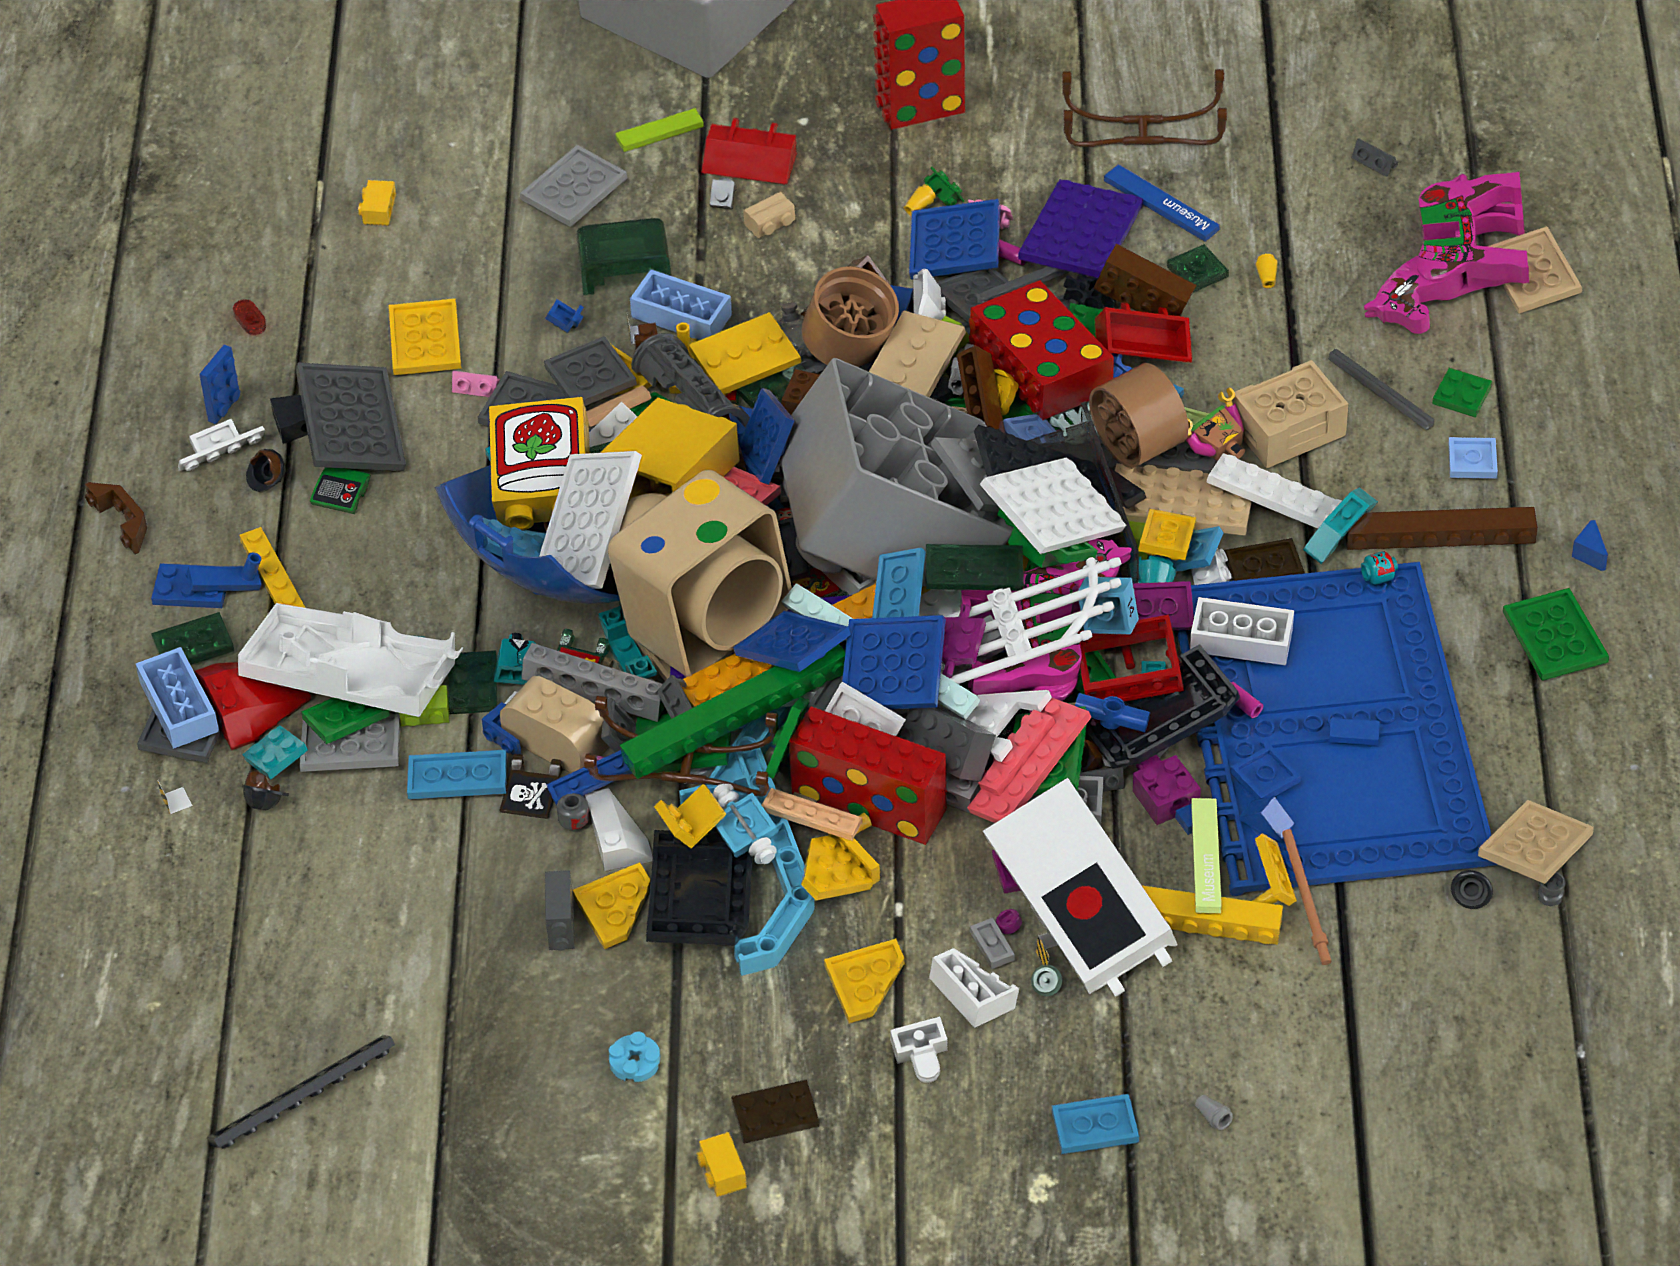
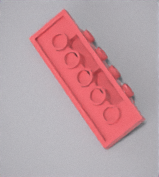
(1035, 752)

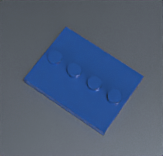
(765, 435)
(792, 641)

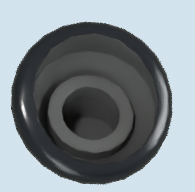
(1471, 889)

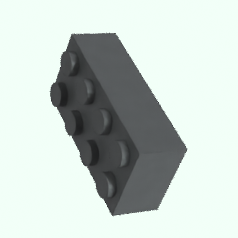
(961, 740)

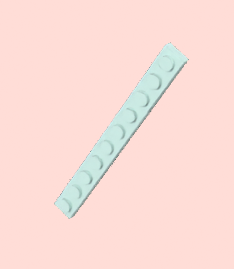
(808, 604)

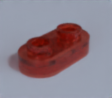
(249, 317)

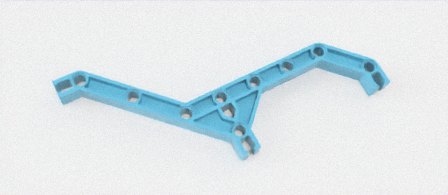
(797, 906)

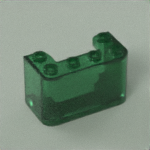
(621, 250)

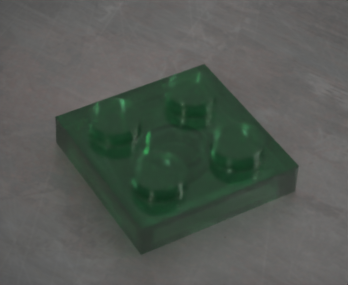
(1198, 267)

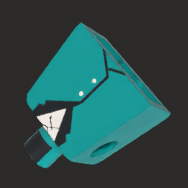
(510, 659)

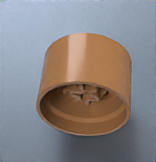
(863, 295)
(1138, 415)

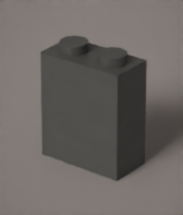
(559, 910)

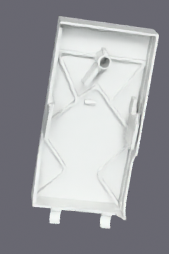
(347, 658)

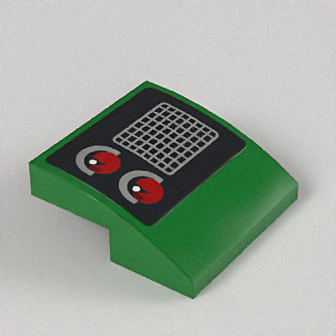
(340, 489)

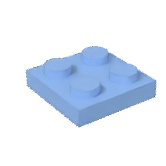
(1472, 457)

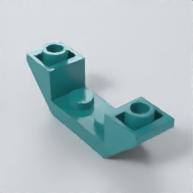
(1338, 524)
(623, 646)

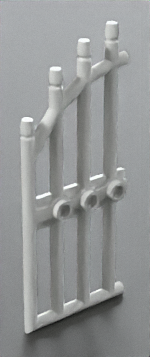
(1010, 623)

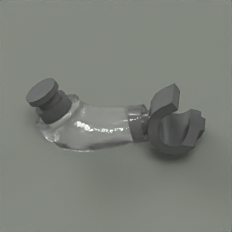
(792, 327)

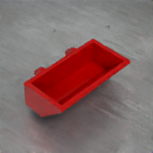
(749, 153)
(1144, 333)

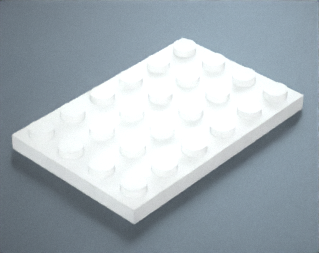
(1053, 505)
(590, 512)

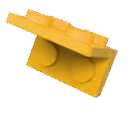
(693, 817)

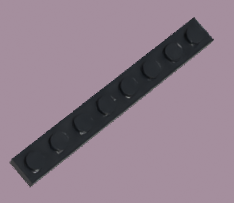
(310, 1087)

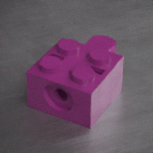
(1164, 787)

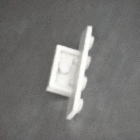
(218, 440)

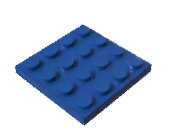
(955, 238)
(896, 660)

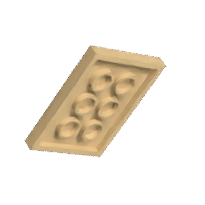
(1549, 271)
(918, 352)
(1536, 841)

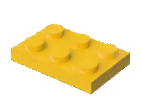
(1167, 534)

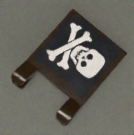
(528, 791)

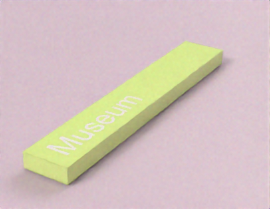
(1206, 855)

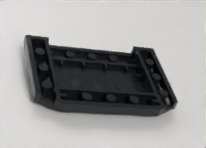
(1173, 716)
(698, 891)

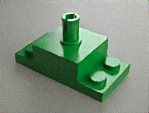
(1064, 555)

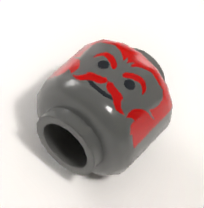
(572, 811)

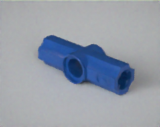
(1114, 713)

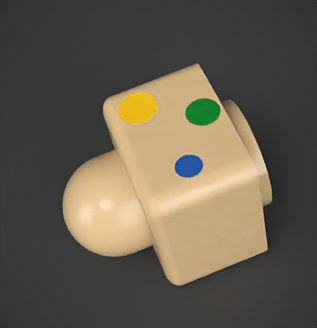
(698, 570)

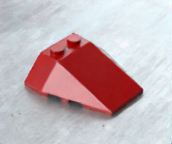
(247, 704)

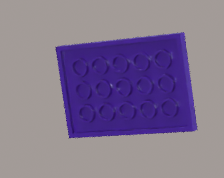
(1080, 227)

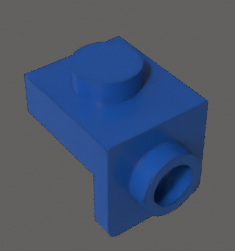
(564, 316)

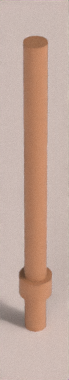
(1319, 938)

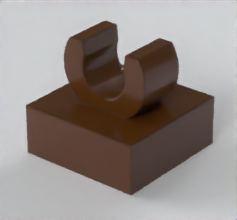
(1091, 757)

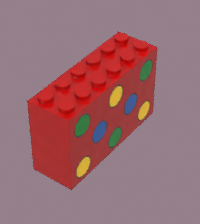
(919, 60)
(1041, 348)
(869, 773)

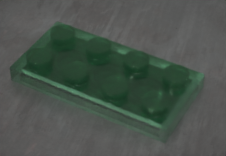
(974, 567)

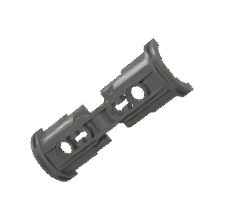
(680, 370)

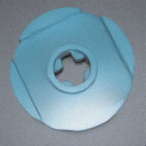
(631, 1045)

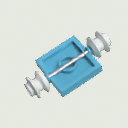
(745, 825)

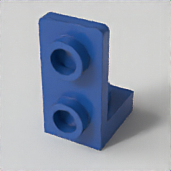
(493, 731)

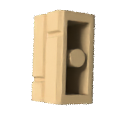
(769, 215)

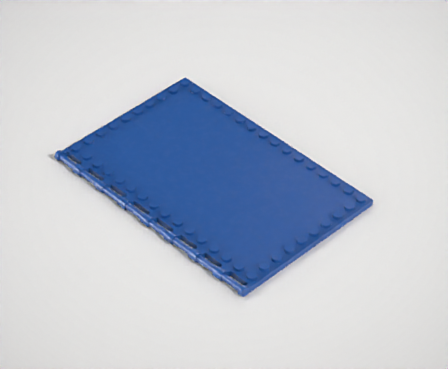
(1357, 806)

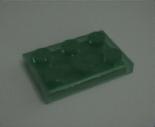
(198, 638)
(473, 683)

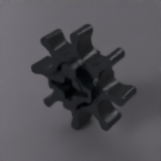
(1083, 292)

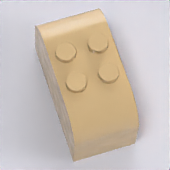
(554, 723)

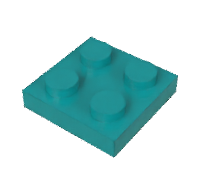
(275, 752)

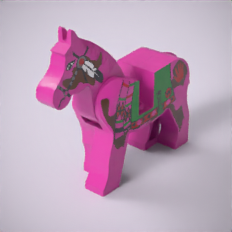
(1449, 258)
(1060, 668)

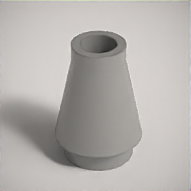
(1215, 1113)

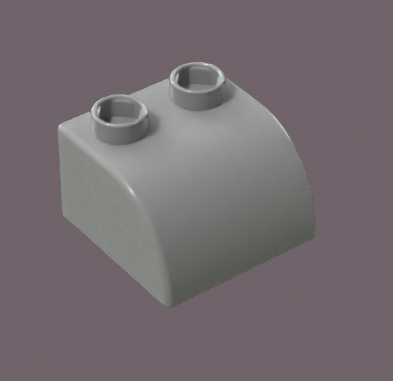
(688, 32)
(869, 478)

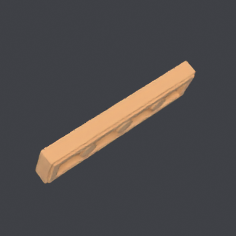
(811, 814)

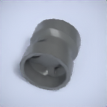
(1552, 891)

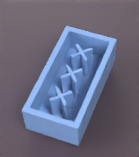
(675, 301)
(177, 697)

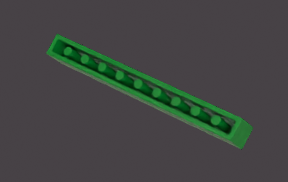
(727, 713)

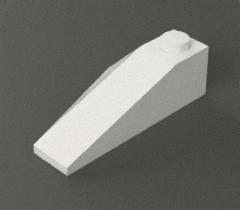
(616, 833)

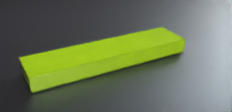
(659, 130)

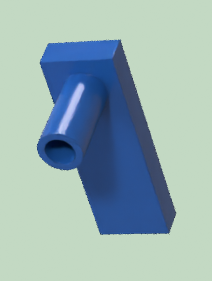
(227, 577)

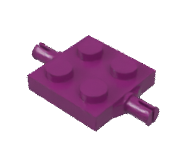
(961, 640)

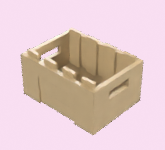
(1291, 414)

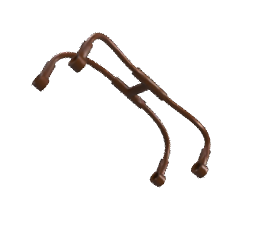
(1143, 120)
(684, 776)

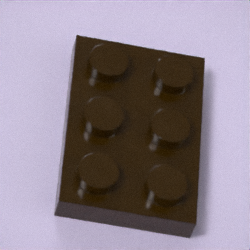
(775, 1111)

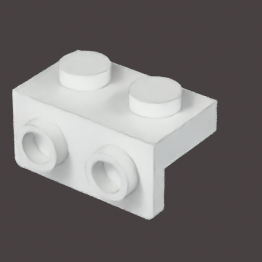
(1214, 573)

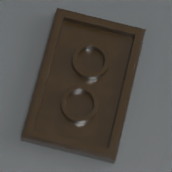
(1264, 560)

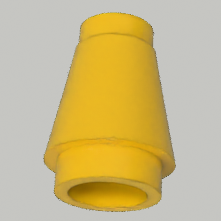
(920, 199)
(1267, 268)

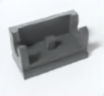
(674, 696)

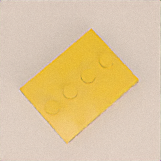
(424, 336)
(745, 353)

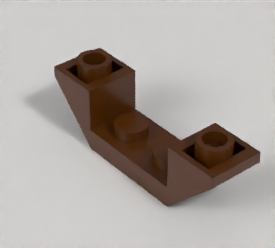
(108, 495)

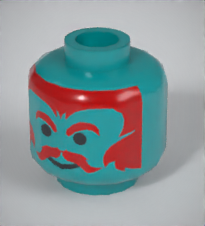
(1379, 568)

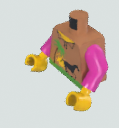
(1218, 431)

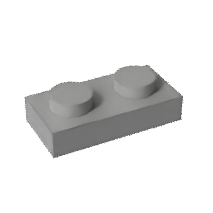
(992, 943)

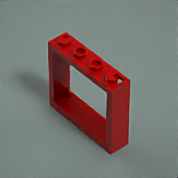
(1137, 685)

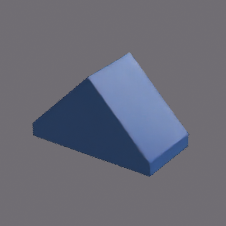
(1590, 547)
(1267, 817)

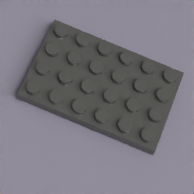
(350, 417)

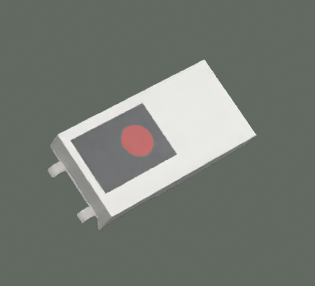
(1080, 887)

